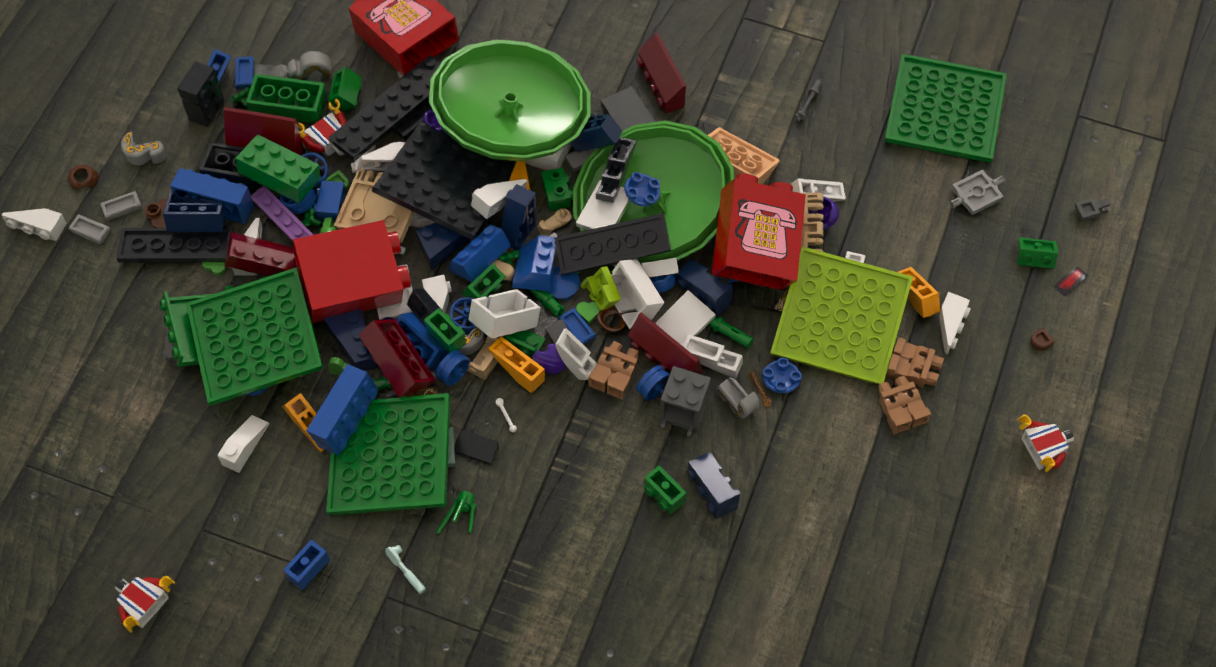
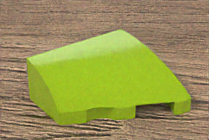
(602, 288)

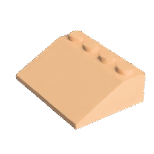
(744, 156)

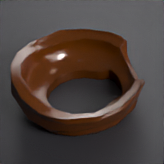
(90, 181)
(602, 315)

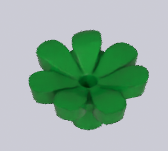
(241, 97)
(310, 219)
(509, 256)

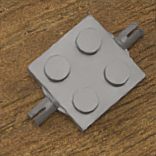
(977, 192)

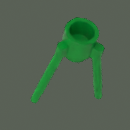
(463, 503)

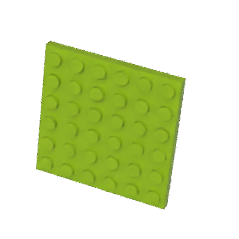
(842, 316)

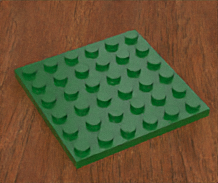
(946, 108)
(253, 336)
(393, 458)

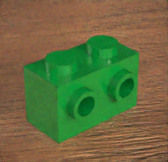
(345, 88)
(556, 189)
(484, 283)
(445, 331)
(664, 490)

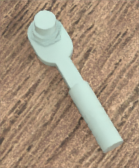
(392, 553)

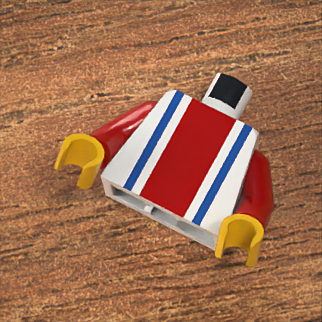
(317, 135)
(1045, 442)
(141, 599)

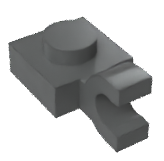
(1090, 209)

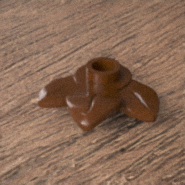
(156, 218)

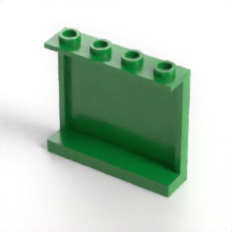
(179, 327)

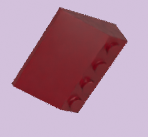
(244, 125)

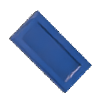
(244, 72)
(577, 326)

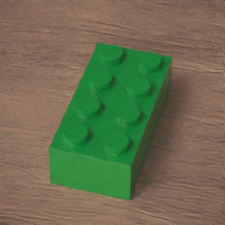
(287, 98)
(278, 168)

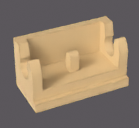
(484, 361)

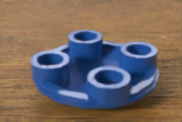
(642, 189)
(564, 285)
(781, 376)

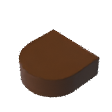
(1041, 340)

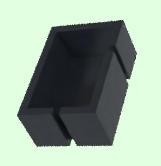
(201, 94)

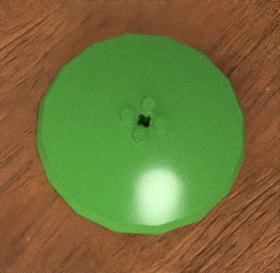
(509, 100)
(690, 176)

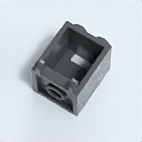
(684, 399)

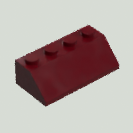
(661, 74)
(258, 255)
(661, 346)
(396, 357)

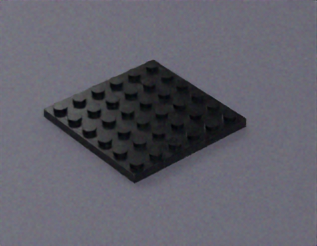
(438, 179)

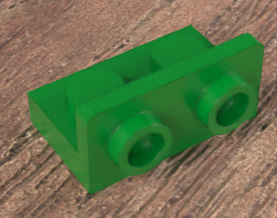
(1037, 253)
(526, 341)

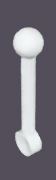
(499, 402)

